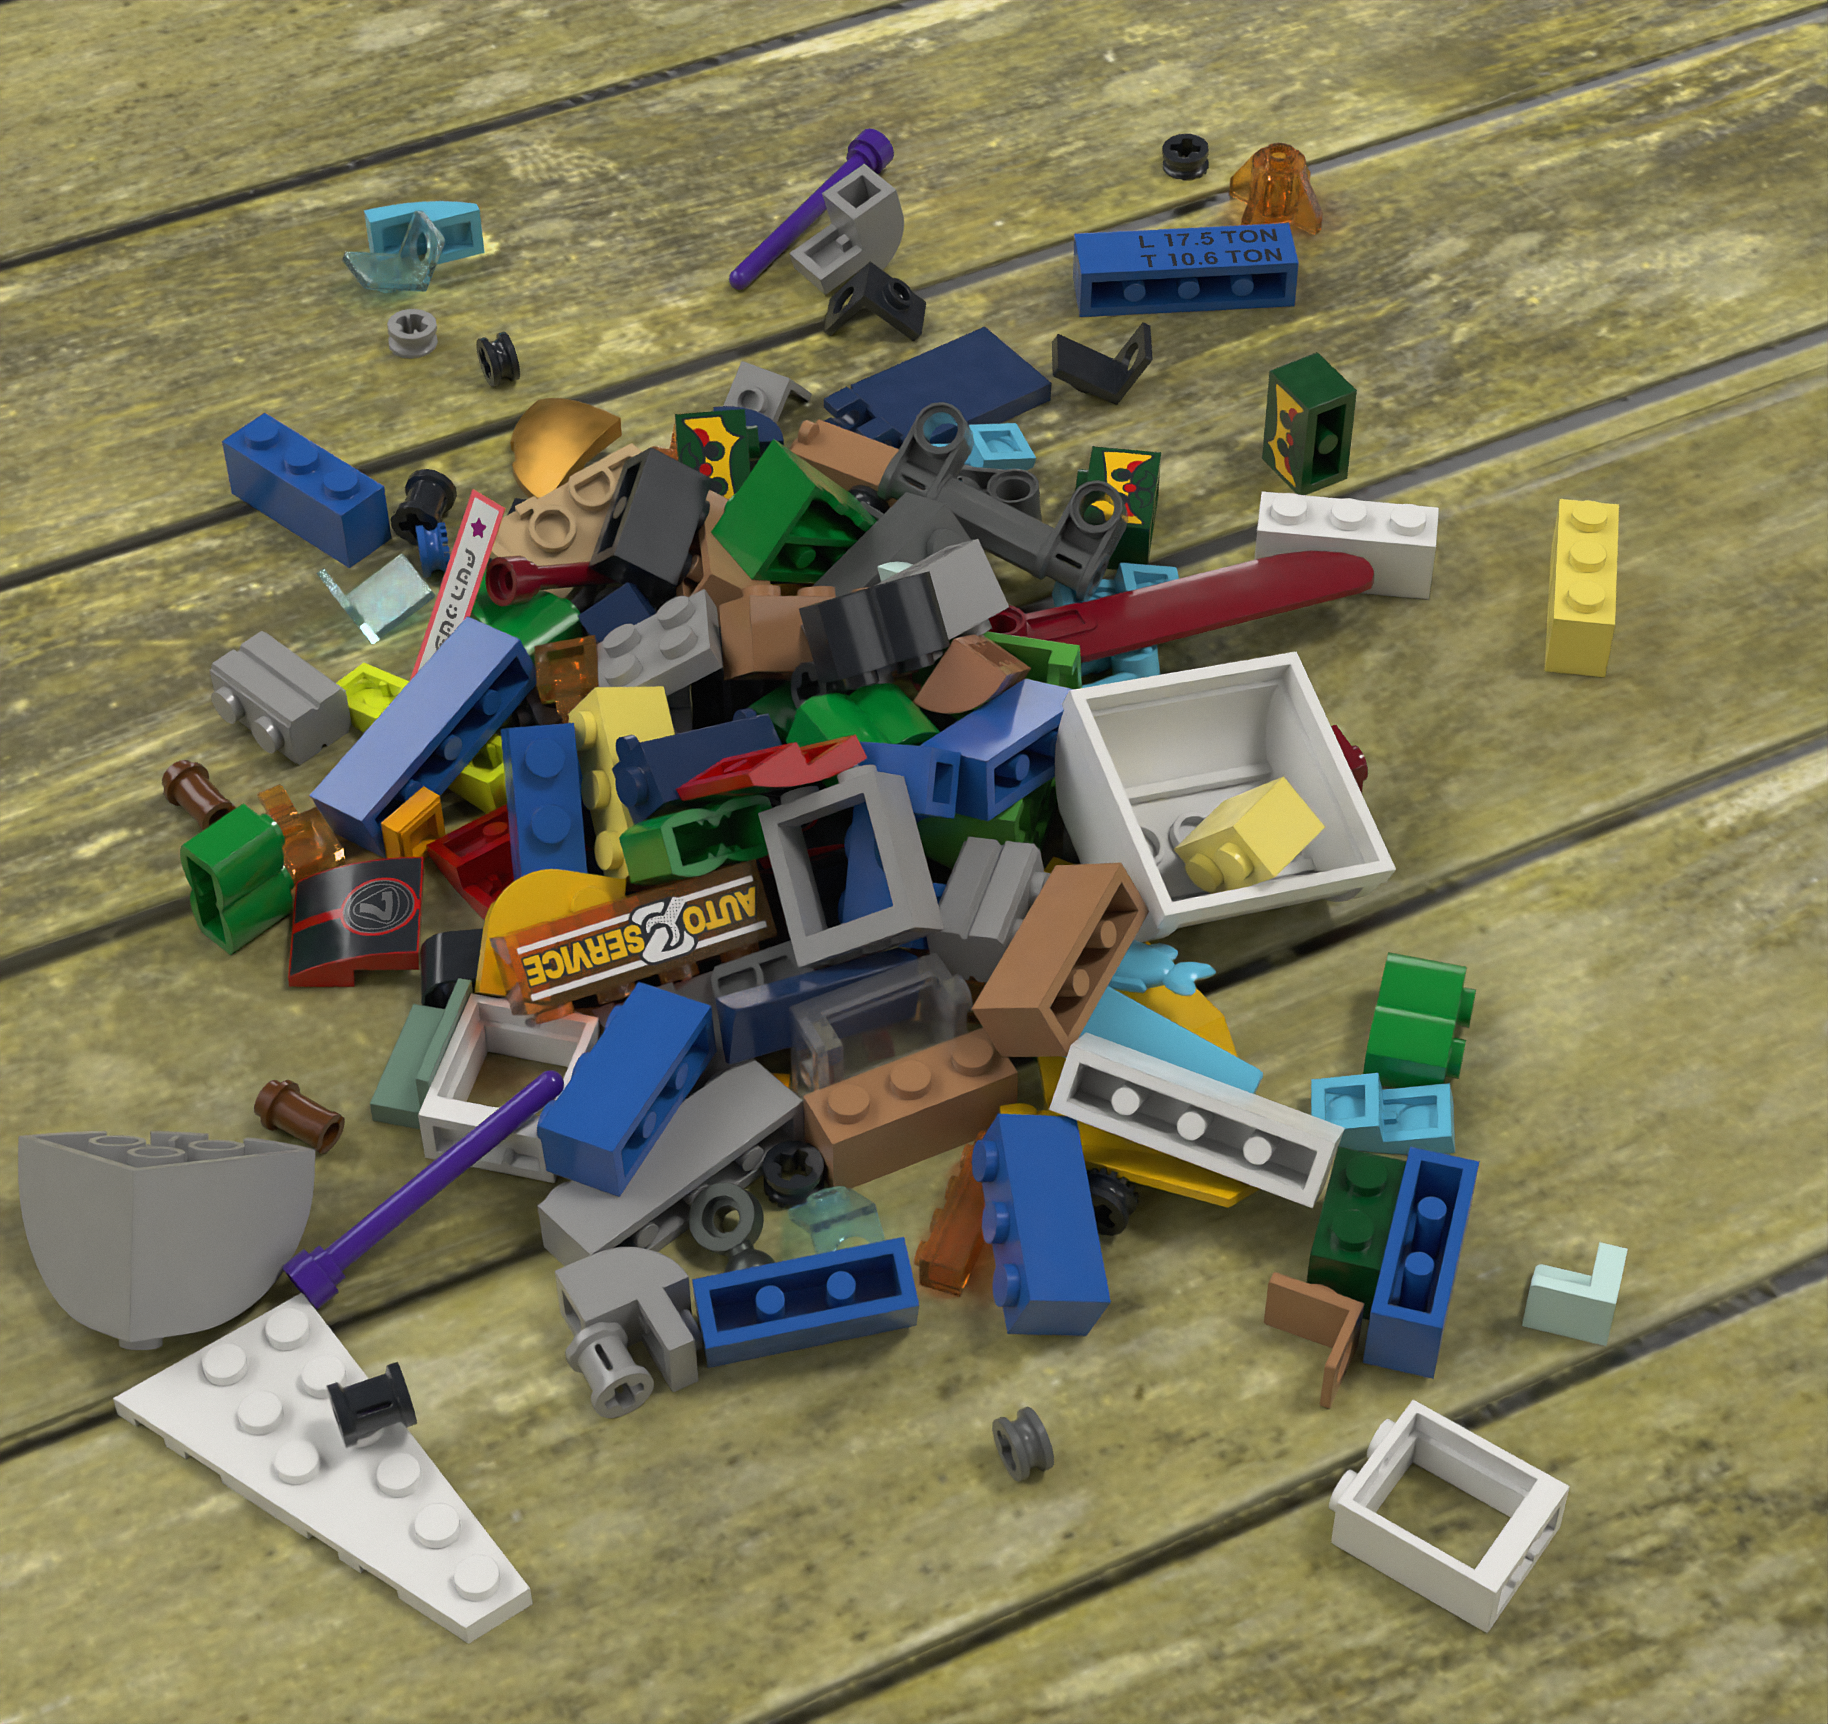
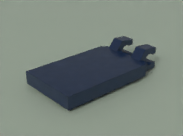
(971, 373)

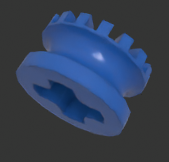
(432, 548)

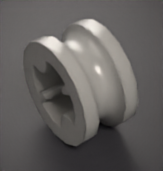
(412, 345)

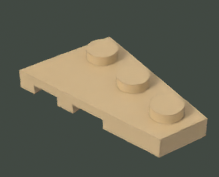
(565, 521)

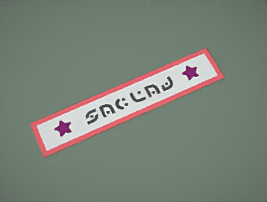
(462, 573)

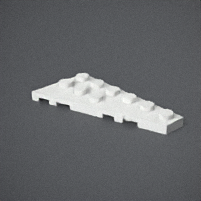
(265, 1423)

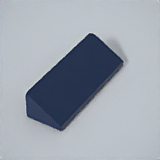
(758, 1017)

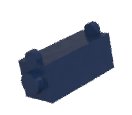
(655, 768)

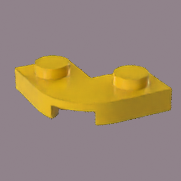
(534, 900)

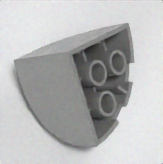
(161, 1230)

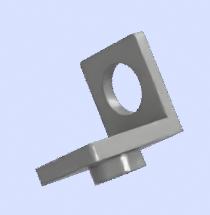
(763, 390)

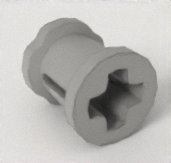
(634, 1379)

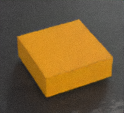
(414, 826)

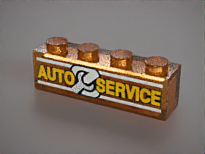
(633, 938)

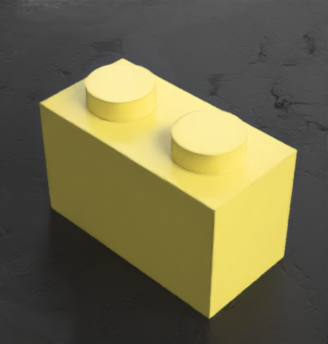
(1249, 838)

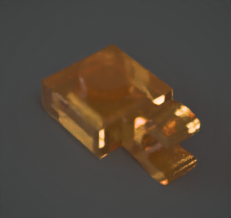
(566, 672)
(308, 839)

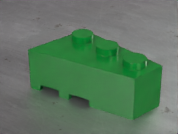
(789, 520)

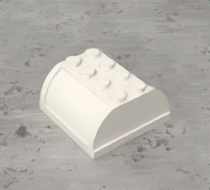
(1164, 750)

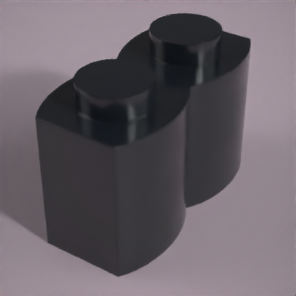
(875, 629)

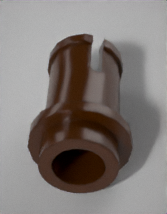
(189, 786)
(286, 1108)

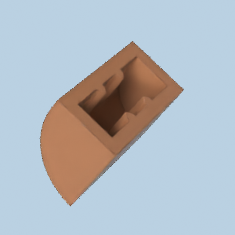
(970, 676)

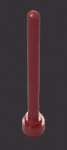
(517, 580)

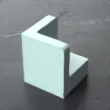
(1576, 1302)

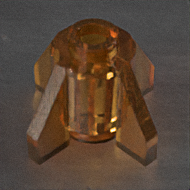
(1277, 189)

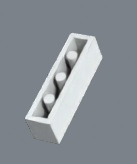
(1197, 1119)

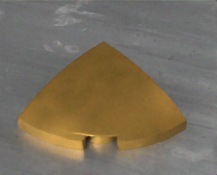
(557, 441)

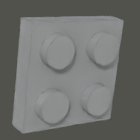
(665, 649)

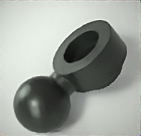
(707, 1220)

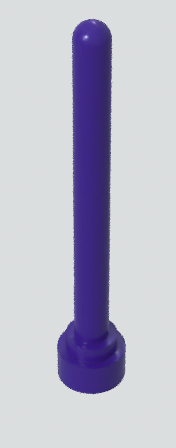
(867, 148)
(321, 1270)

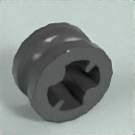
(1023, 1444)

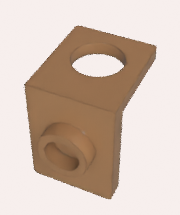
(1321, 1317)

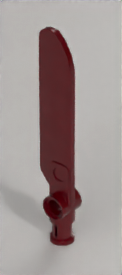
(1192, 603)

